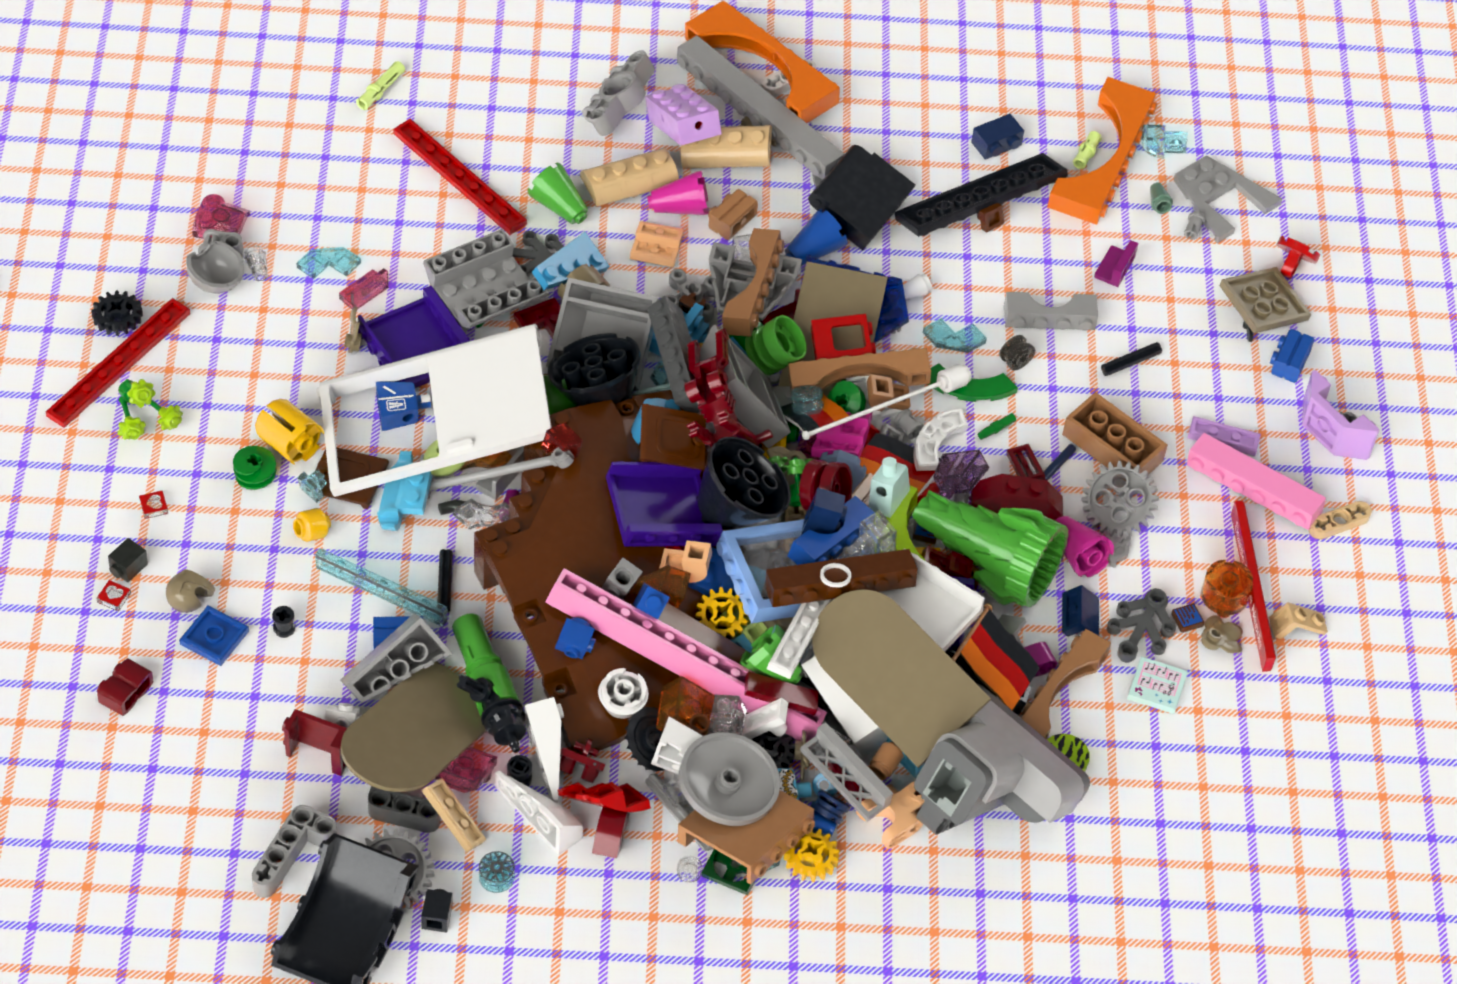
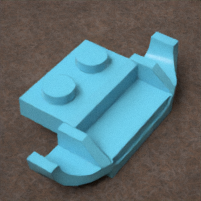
(403, 496)

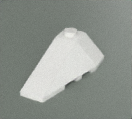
(544, 732)
(546, 816)

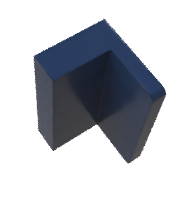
(1079, 611)

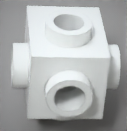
(340, 713)

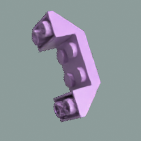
(1333, 428)

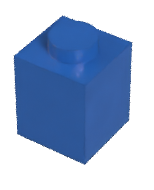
(651, 600)

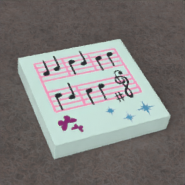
(1157, 685)

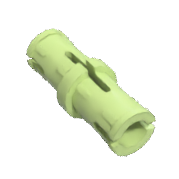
(1087, 150)

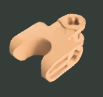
(901, 812)

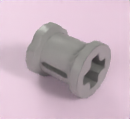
(908, 424)

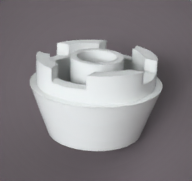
(623, 693)

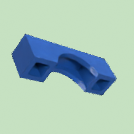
(819, 547)

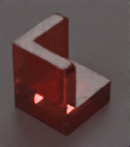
(562, 437)

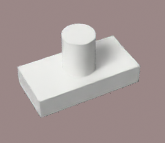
(767, 718)

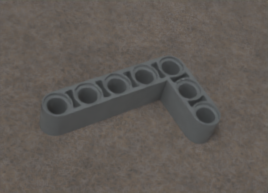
(396, 801)

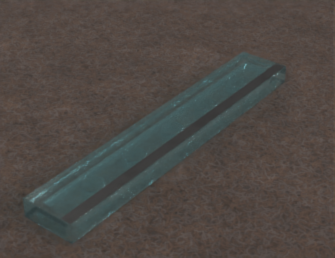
(381, 587)

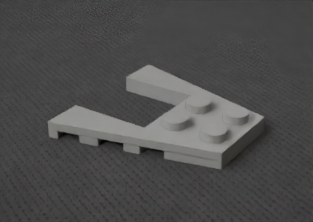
(1209, 180)

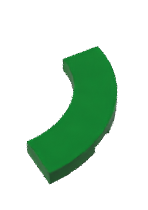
(979, 389)

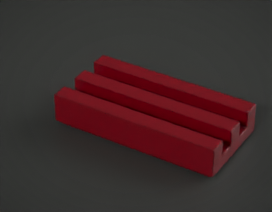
(1014, 462)

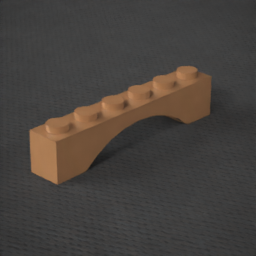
(742, 311)
(906, 367)
(1083, 659)

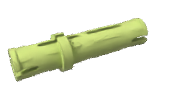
(376, 90)

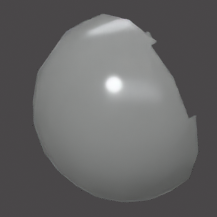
(216, 268)

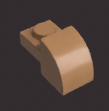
(882, 389)

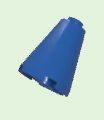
(817, 238)

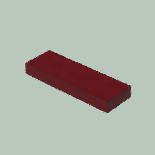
(771, 689)

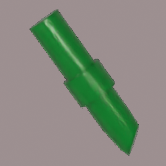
(997, 426)

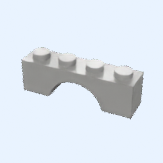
(1025, 312)

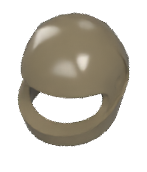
(184, 587)

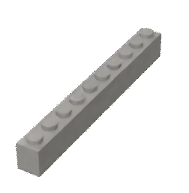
(758, 105)

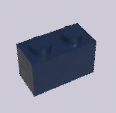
(997, 136)
(825, 512)

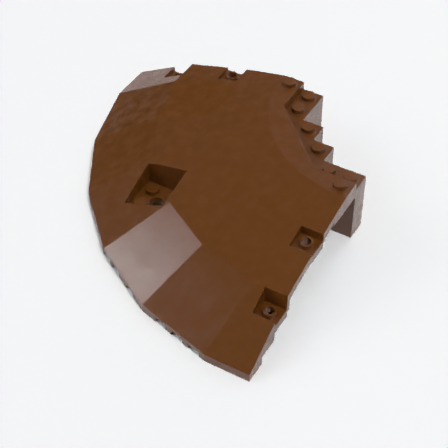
(571, 524)

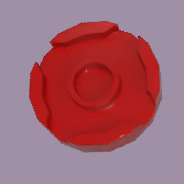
(1296, 252)

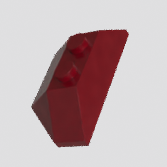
(1018, 492)

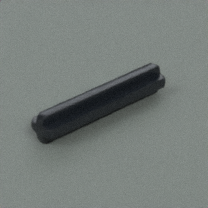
(1131, 359)
(445, 578)

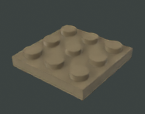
(1265, 300)

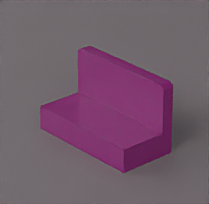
(1116, 264)

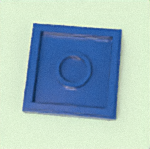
(214, 635)

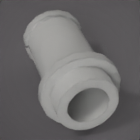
(1196, 220)

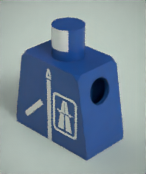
(399, 404)

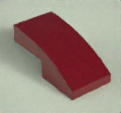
(951, 564)

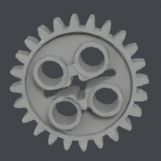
(1135, 484)
(407, 849)

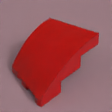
(608, 795)

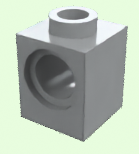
(627, 573)

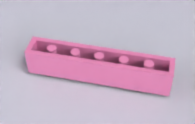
(1256, 481)

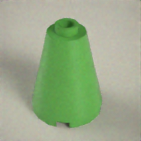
(557, 192)

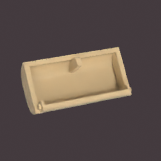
(733, 148)
(629, 176)

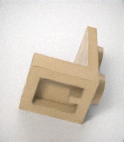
(1293, 616)

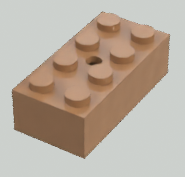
(1113, 436)

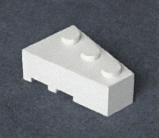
(673, 745)

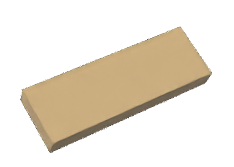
(454, 815)

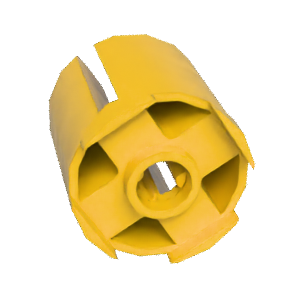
(290, 432)

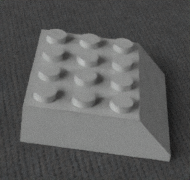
(603, 309)
(754, 395)

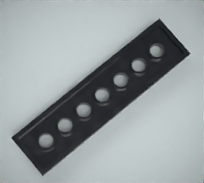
(979, 194)

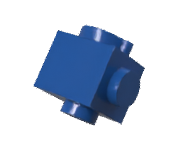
(576, 638)

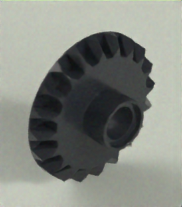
(644, 737)

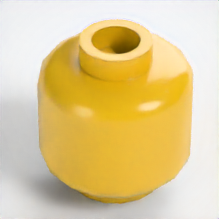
(311, 525)

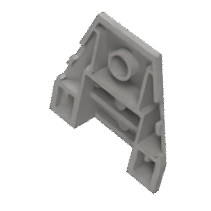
(734, 276)

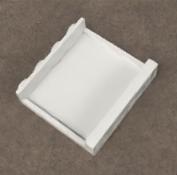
(938, 603)

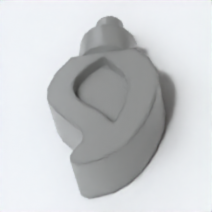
(1121, 551)

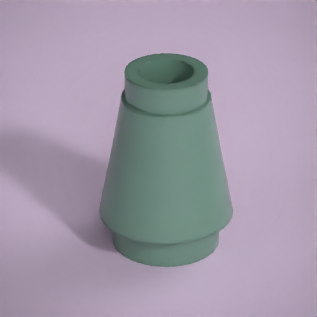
(1160, 199)

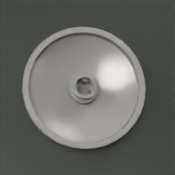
(729, 779)

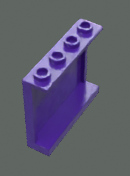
(412, 331)
(658, 504)

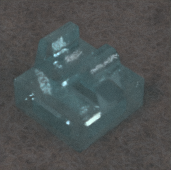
(312, 484)

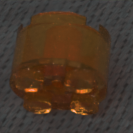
(1226, 587)

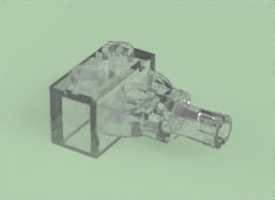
(875, 536)

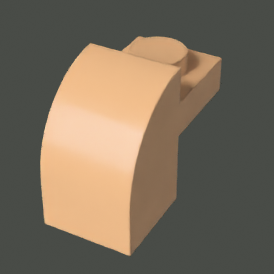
(693, 559)

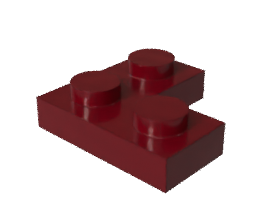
(542, 314)

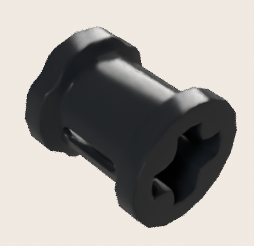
(283, 621)

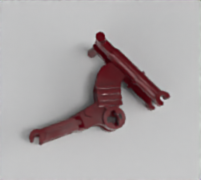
(714, 397)

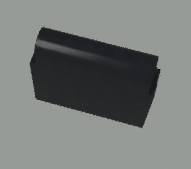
(861, 194)

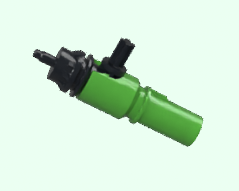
(489, 683)

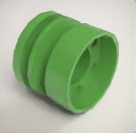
(776, 345)

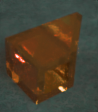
(667, 580)

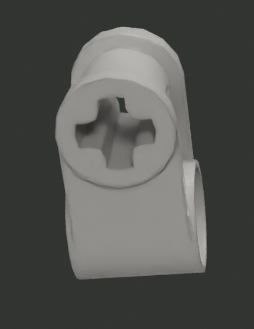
(230, 238)

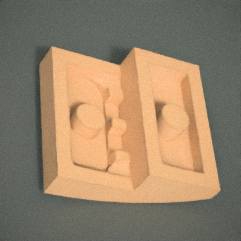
(656, 244)

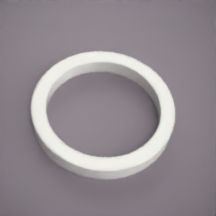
(833, 584)

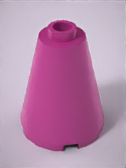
(681, 196)
(1086, 548)

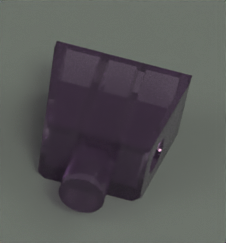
(959, 472)

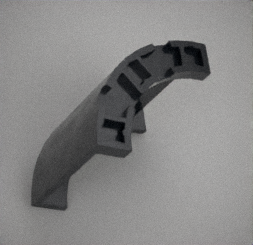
(346, 914)

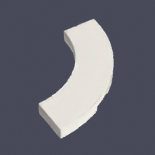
(932, 435)

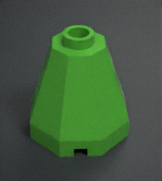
(762, 652)

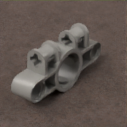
(619, 93)

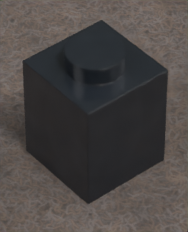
(437, 910)

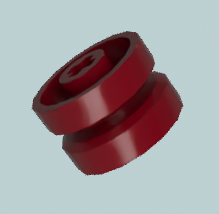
(827, 476)

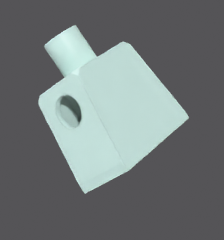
(889, 487)

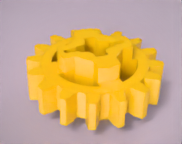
(714, 606)
(811, 855)

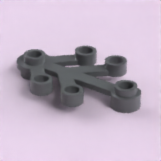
(541, 252)
(1142, 623)

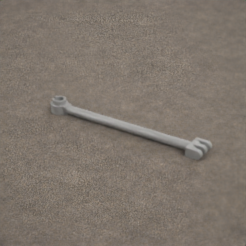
(557, 458)

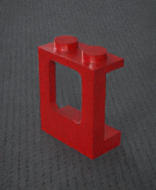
(823, 339)

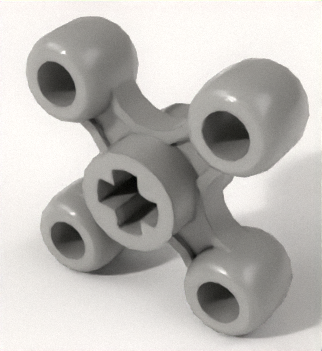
(679, 282)

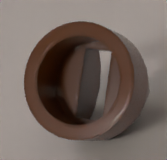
(702, 721)

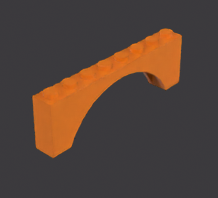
(728, 28)
(1089, 193)

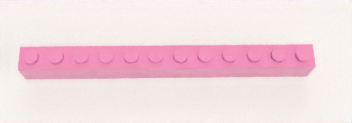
(665, 646)

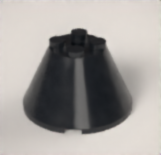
(596, 369)
(741, 485)

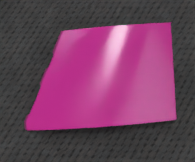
(845, 437)

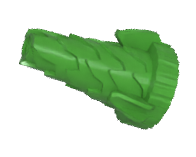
(1013, 547)

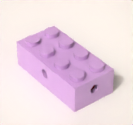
(683, 114)

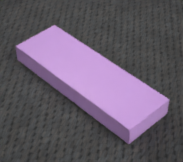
(1237, 438)

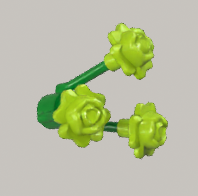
(141, 394)

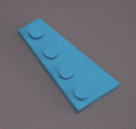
(574, 254)

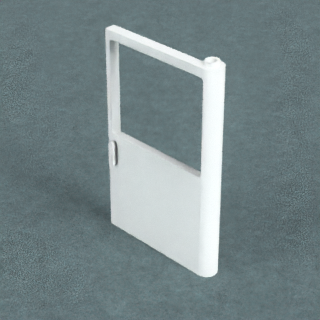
(483, 397)

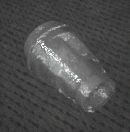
(257, 262)

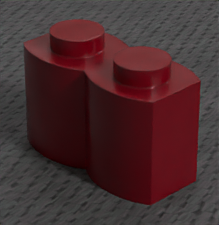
(125, 686)

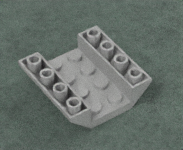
(481, 280)

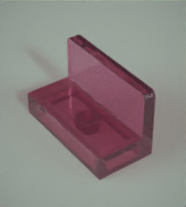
(365, 288)

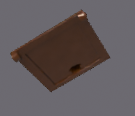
(667, 438)
(353, 466)

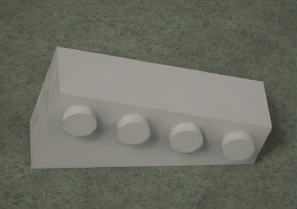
(396, 659)

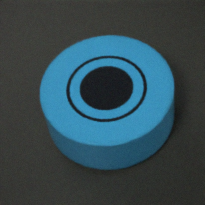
(821, 782)

